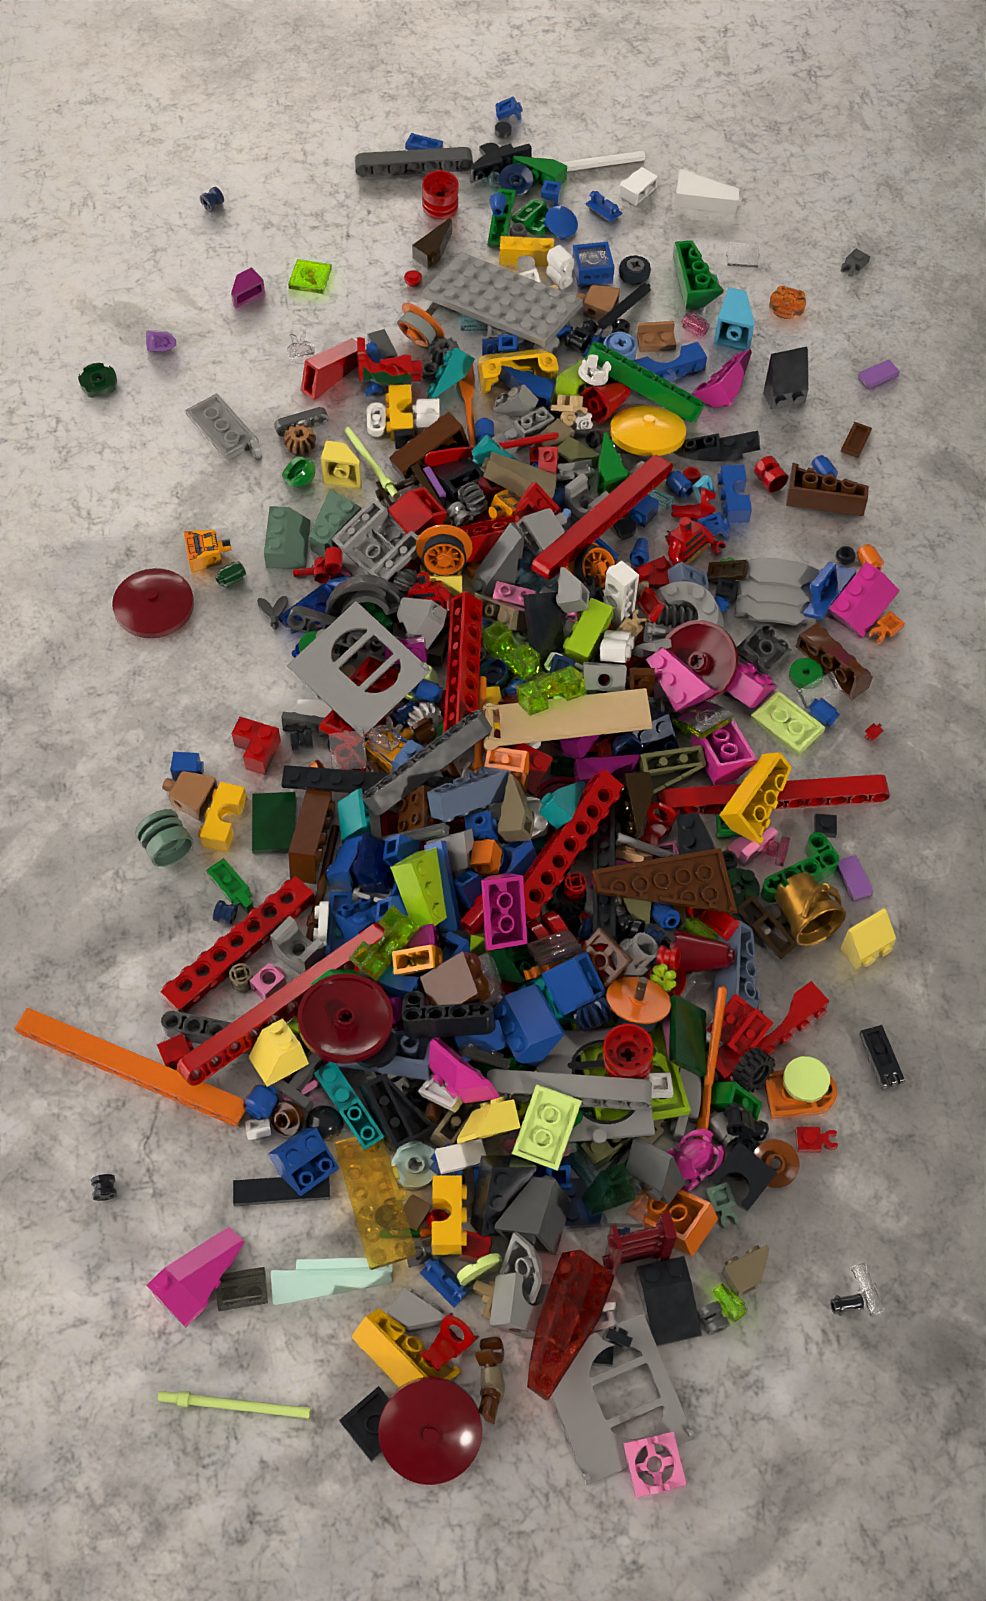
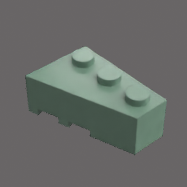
(331, 519)

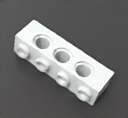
(621, 592)

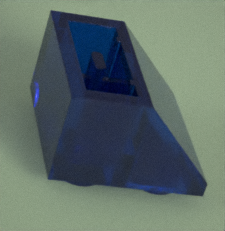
(370, 868)

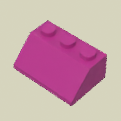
(863, 600)
(725, 753)
(504, 911)

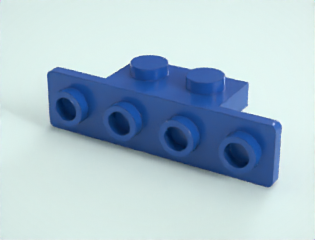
(827, 588)

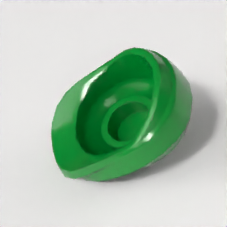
(299, 472)

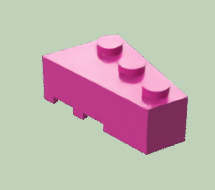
(679, 681)

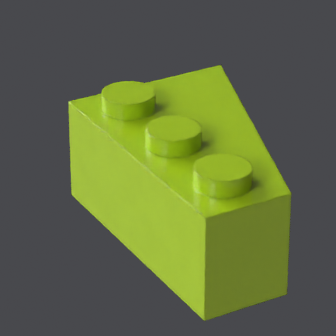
(570, 382)
(588, 631)
(421, 887)

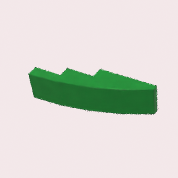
(501, 225)

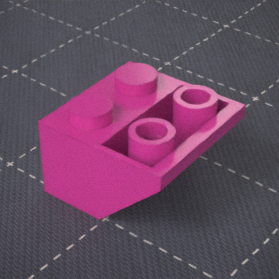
(750, 685)

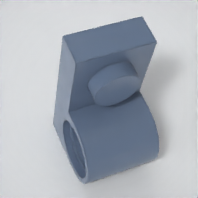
(687, 573)

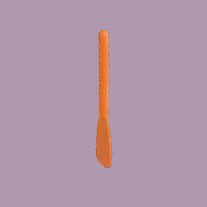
(466, 388)
(704, 1112)

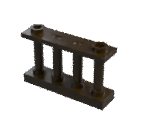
(417, 478)

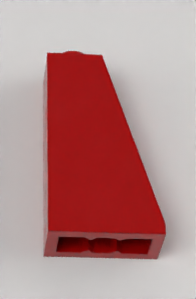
(328, 368)

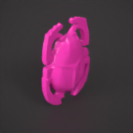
(697, 1157)

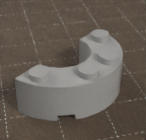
(694, 596)

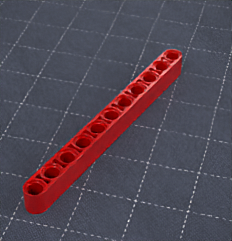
(601, 517)
(794, 795)
(284, 1004)

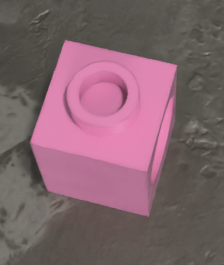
(268, 972)

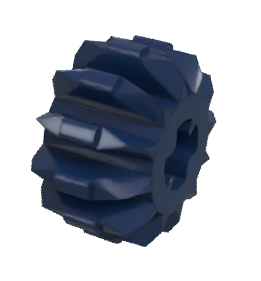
(593, 1014)

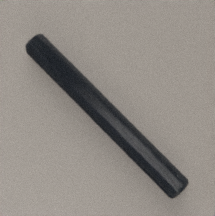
(623, 306)

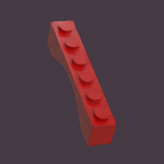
(804, 1007)

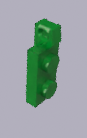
(231, 884)

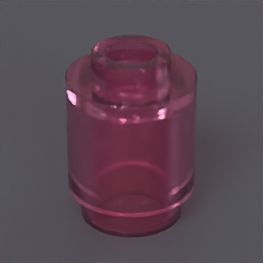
(695, 324)

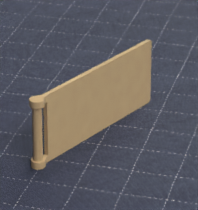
(569, 719)

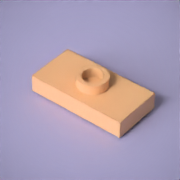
(631, 854)

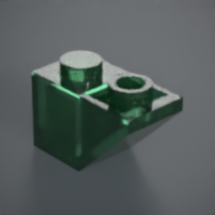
(609, 1190)

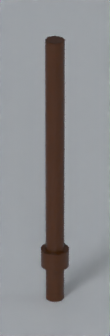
(322, 883)

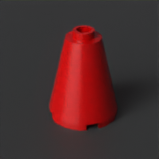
(604, 399)

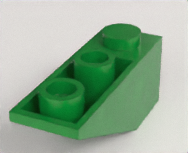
(543, 169)

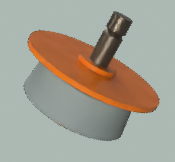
(420, 325)

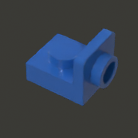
(507, 108)
(716, 524)

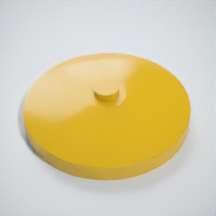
(648, 430)

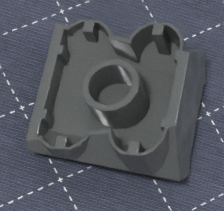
(764, 648)

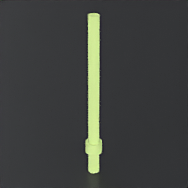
(386, 482)
(185, 1398)

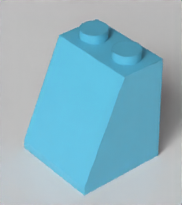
(735, 321)

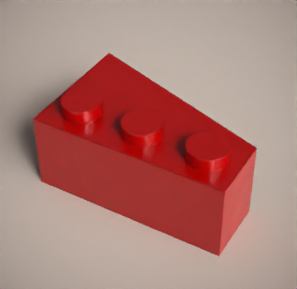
(538, 763)

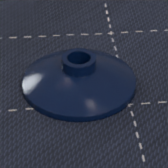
(517, 173)

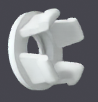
(600, 375)

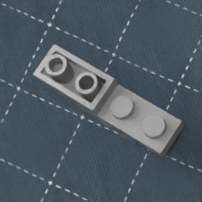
(526, 426)
(692, 1087)

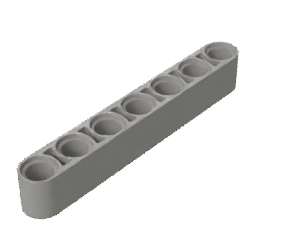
(592, 1090)

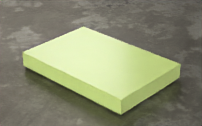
(787, 723)
(547, 1127)

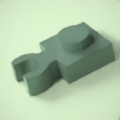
(722, 1201)

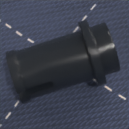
(845, 1304)

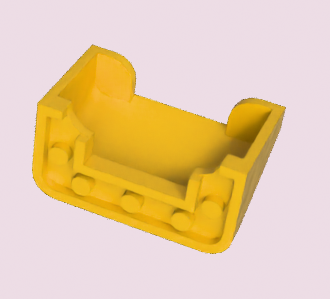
(539, 360)

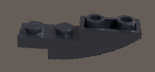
(497, 160)
(721, 449)

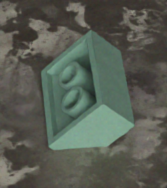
(286, 539)

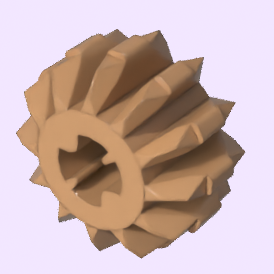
(299, 439)

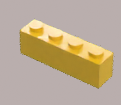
(756, 797)
(396, 1351)

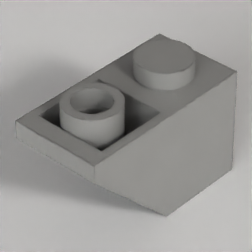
(516, 402)
(572, 593)
(414, 1312)

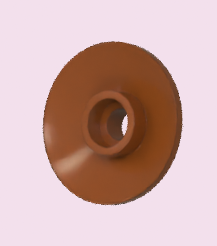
(788, 1160)

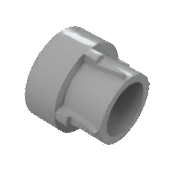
(642, 950)

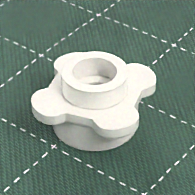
(583, 421)

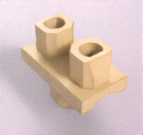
(569, 406)

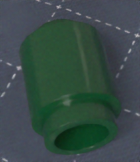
(230, 574)

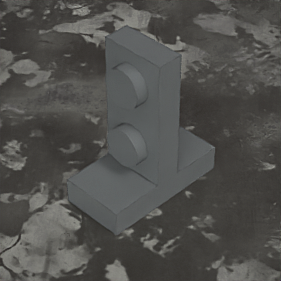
(298, 1081)

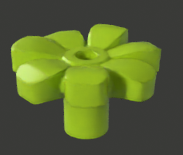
(663, 977)

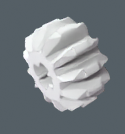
(425, 711)

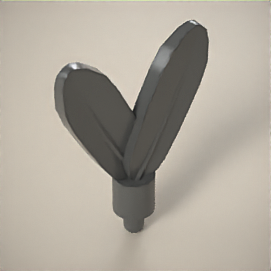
(273, 612)

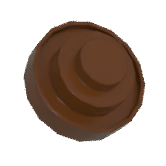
(287, 1118)

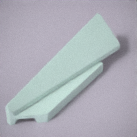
(325, 1277)

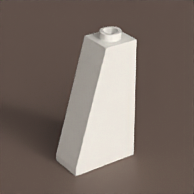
(706, 194)

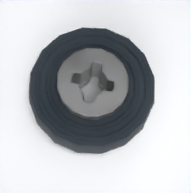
(634, 269)

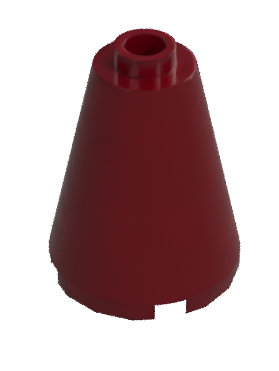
(702, 953)

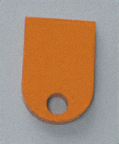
(784, 1106)

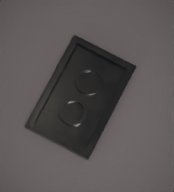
(544, 623)

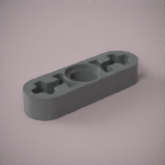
(317, 415)

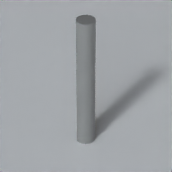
(643, 846)

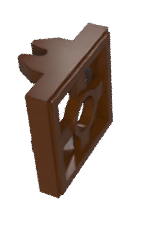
(623, 958)

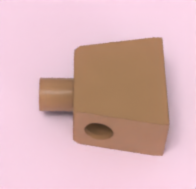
(599, 301)
(191, 792)

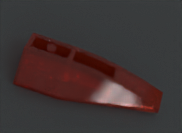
(567, 1318)

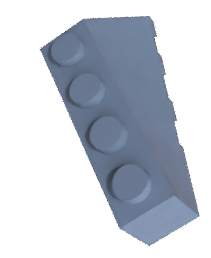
(468, 793)
(740, 975)
(410, 1060)

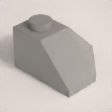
(421, 618)
(524, 1259)

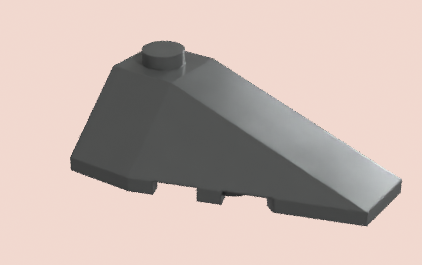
(500, 562)

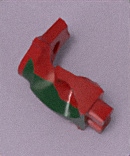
(389, 371)

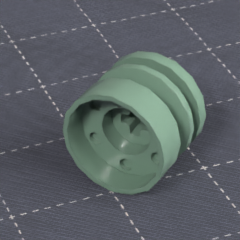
(164, 837)

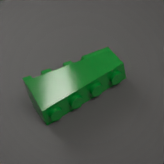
(695, 280)

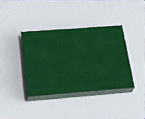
(273, 821)
(687, 1036)

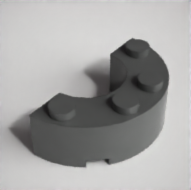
(363, 589)

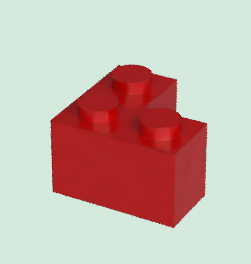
(259, 742)

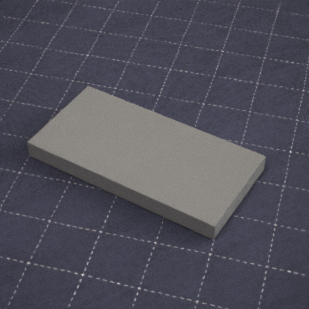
(221, 426)

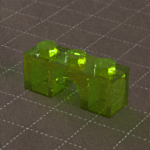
(520, 660)
(565, 683)
(376, 957)

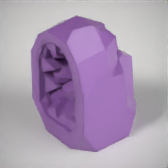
(159, 340)

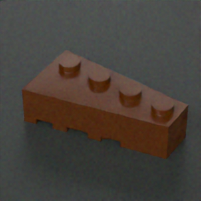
(441, 435)
(825, 493)
(310, 835)

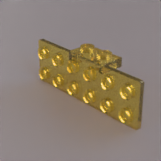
(376, 1202)

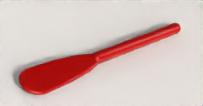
(449, 455)

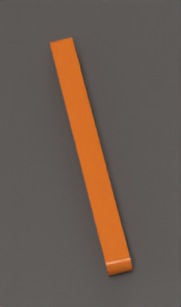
(130, 1066)

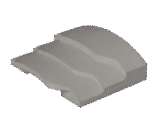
(375, 543)
(776, 591)

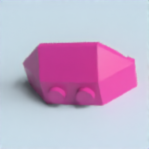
(458, 1075)

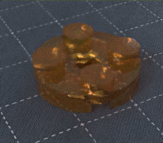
(796, 302)

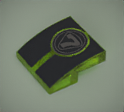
(703, 719)

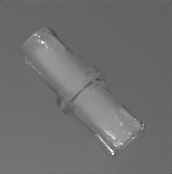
(868, 1289)

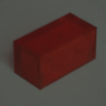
(603, 750)

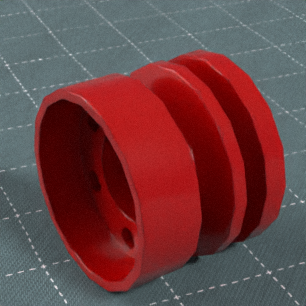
(440, 194)
(631, 1042)

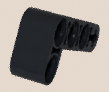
(445, 1020)

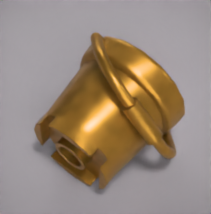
(810, 909)

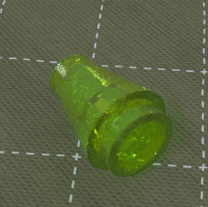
(731, 1304)

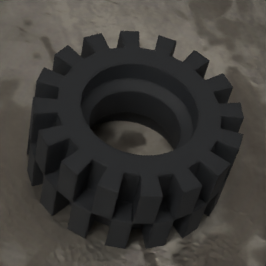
(561, 908)
(753, 1069)

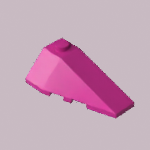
(725, 382)
(191, 1278)

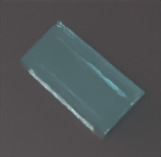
(665, 499)

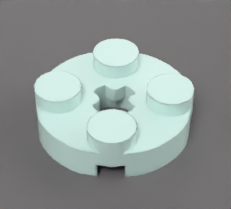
(409, 1177)

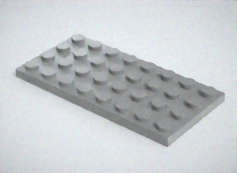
(503, 299)

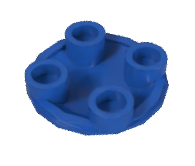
(561, 222)

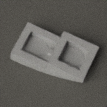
(650, 647)

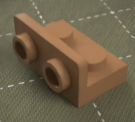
(656, 336)

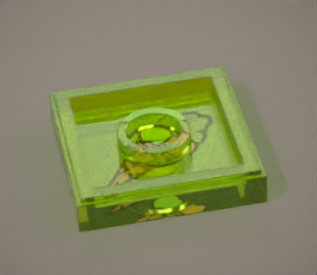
(310, 276)

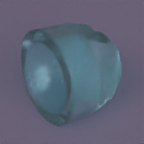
(493, 184)

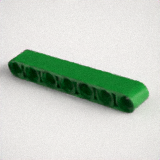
(648, 383)

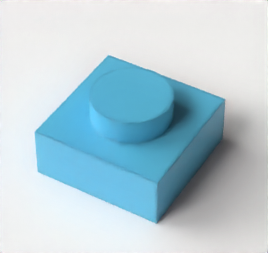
(705, 482)

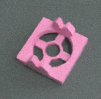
(677, 1478)

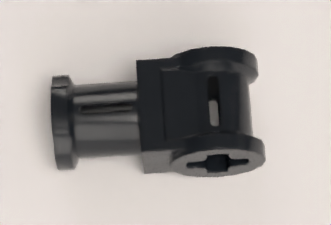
(581, 336)
(742, 1123)

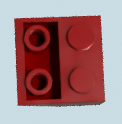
(417, 511)

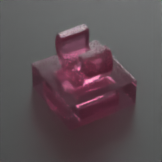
(779, 850)

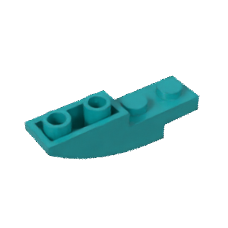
(349, 1105)

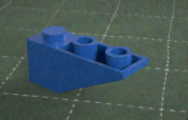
(541, 387)

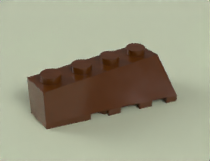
(832, 657)

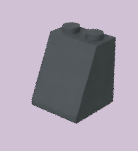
(537, 1215)

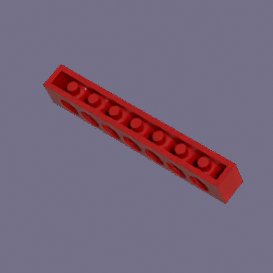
(463, 658)
(608, 788)
(252, 942)

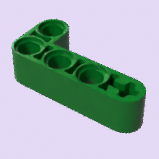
(814, 863)

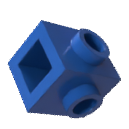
(483, 825)

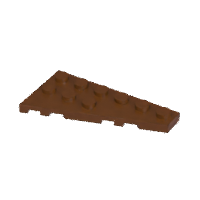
(679, 880)

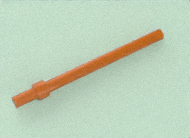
(478, 752)

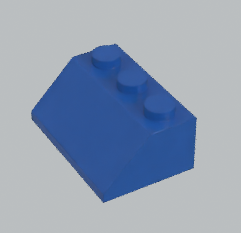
(528, 1024)

